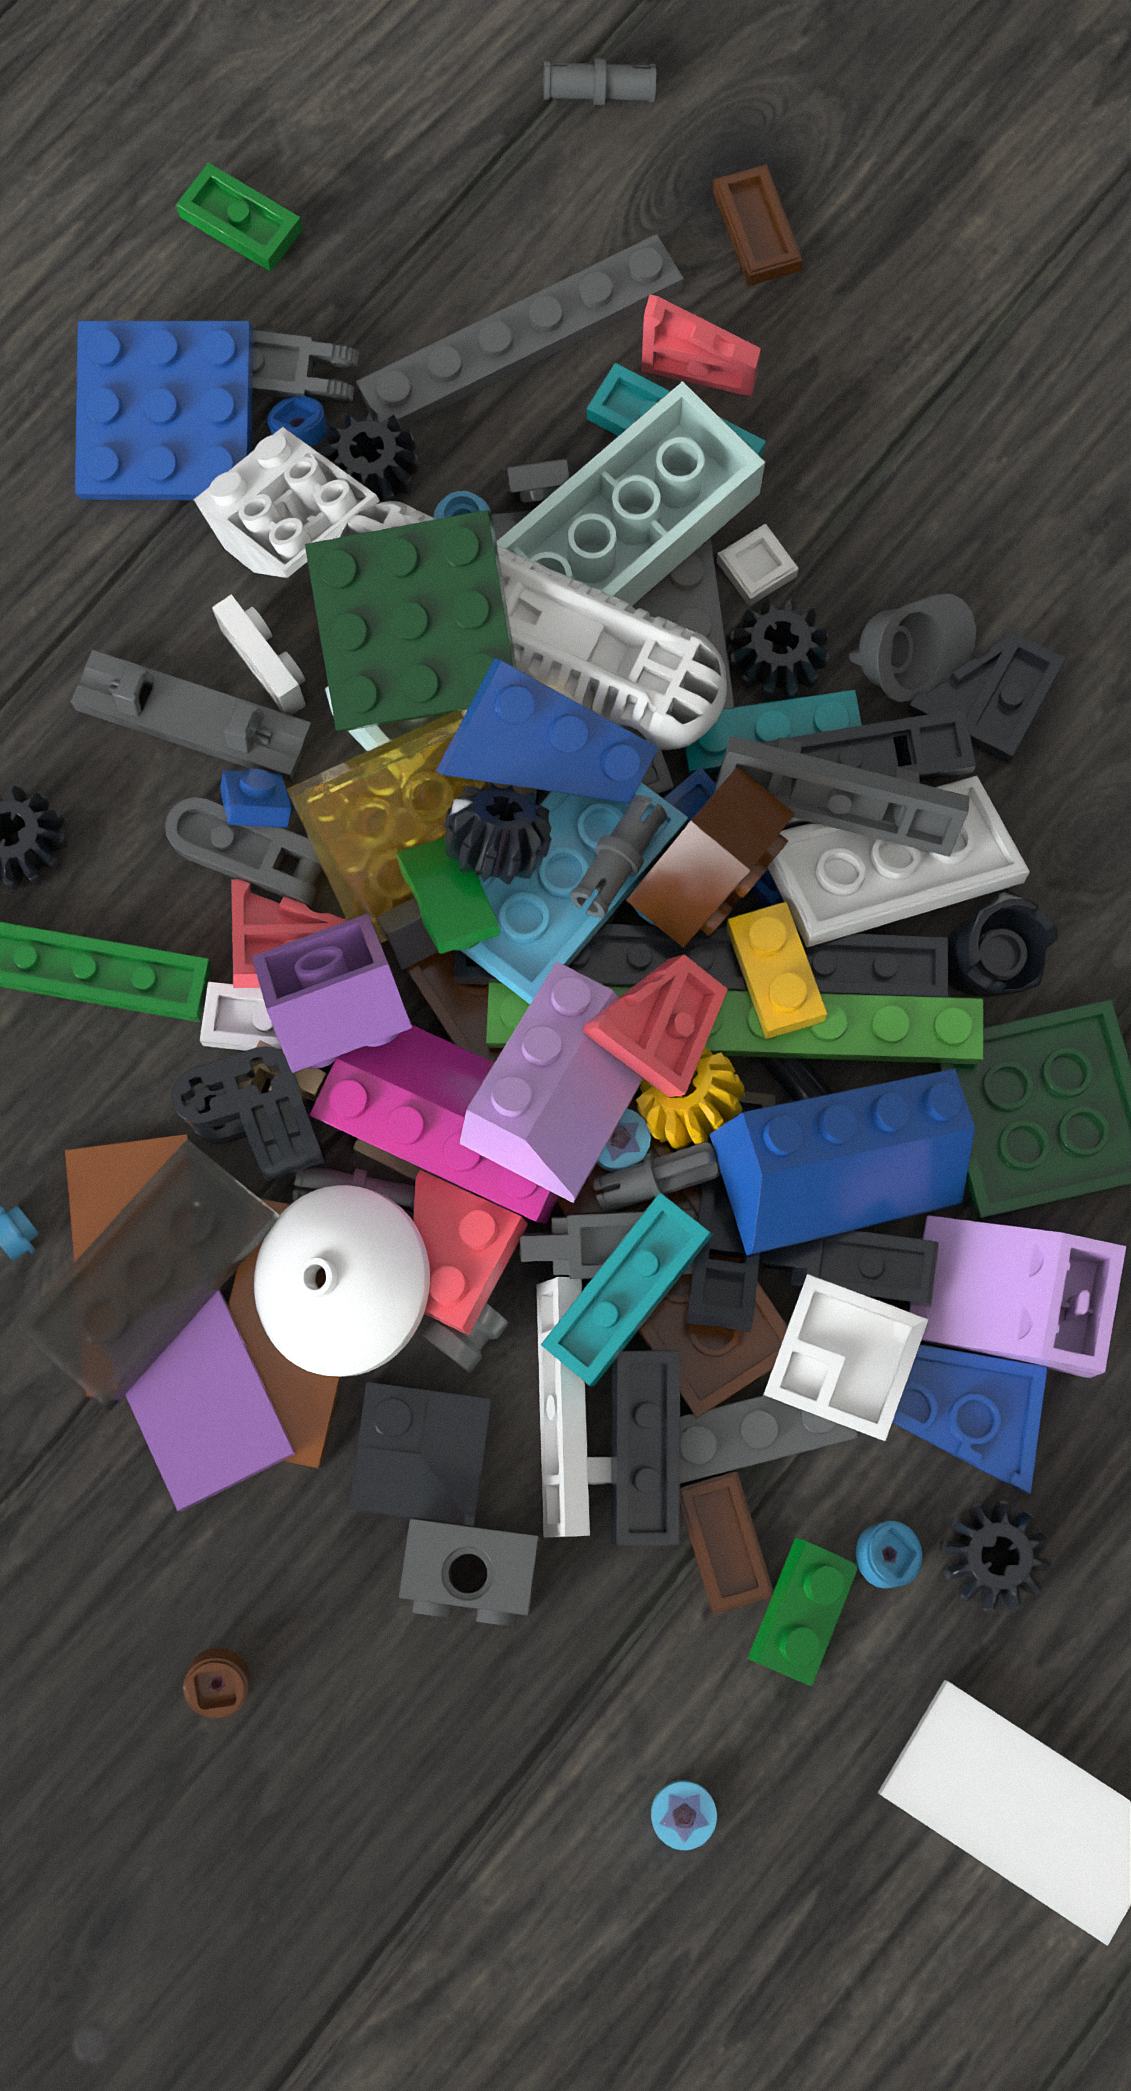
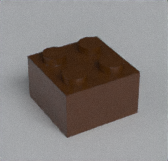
(714, 859)

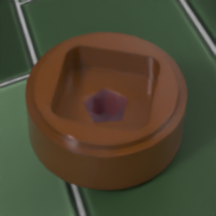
(216, 1683)

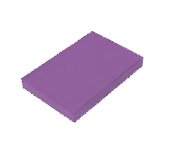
(208, 1410)

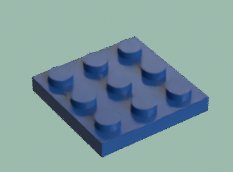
(161, 407)

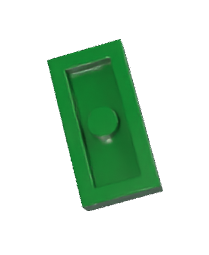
(239, 217)
(803, 1611)

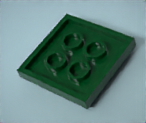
(409, 618)
(1048, 1110)

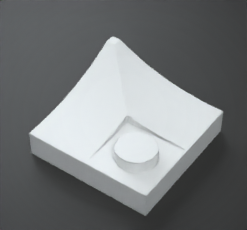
(846, 1357)

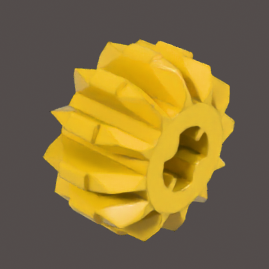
(706, 1106)

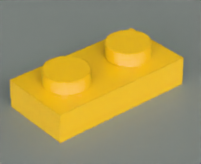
(776, 970)

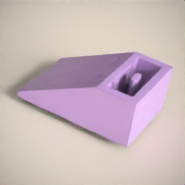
(1023, 1294)

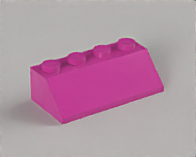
(414, 1105)

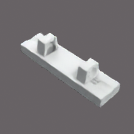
(563, 1425)

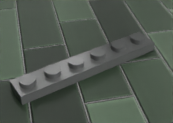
(521, 334)

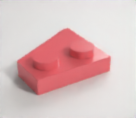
(695, 350)
(265, 924)
(662, 1023)
(465, 1247)

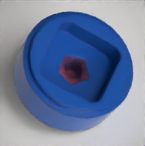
(301, 417)

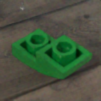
(448, 900)

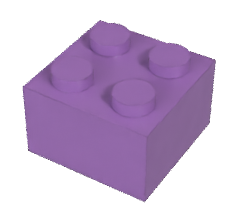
(330, 994)

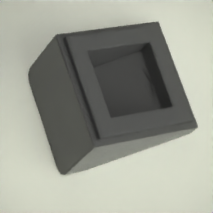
(406, 934)

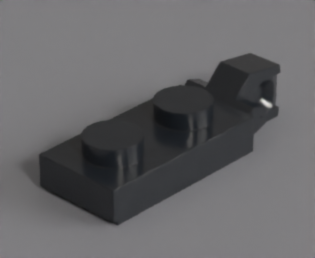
(865, 1263)

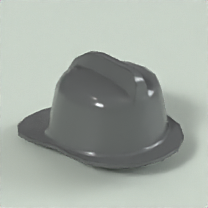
(916, 645)

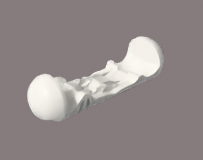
(597, 646)

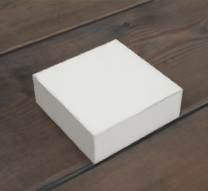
(757, 565)

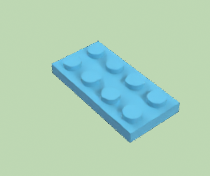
(537, 914)

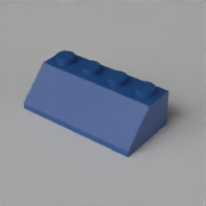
(846, 1160)

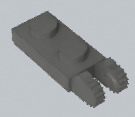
(286, 362)

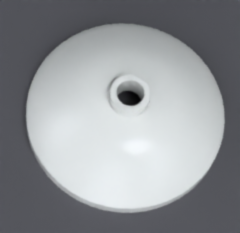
(371, 1288)

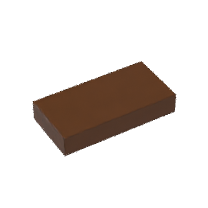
(757, 225)
(725, 1543)

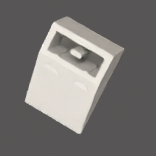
(279, 503)

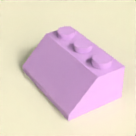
(552, 1089)

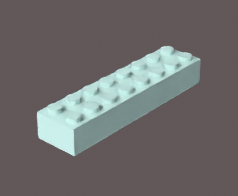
(632, 510)

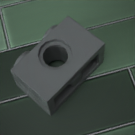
(436, 1547)

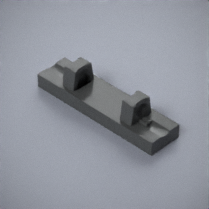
(192, 716)
(851, 797)

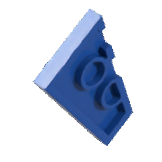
(544, 741)
(976, 1410)

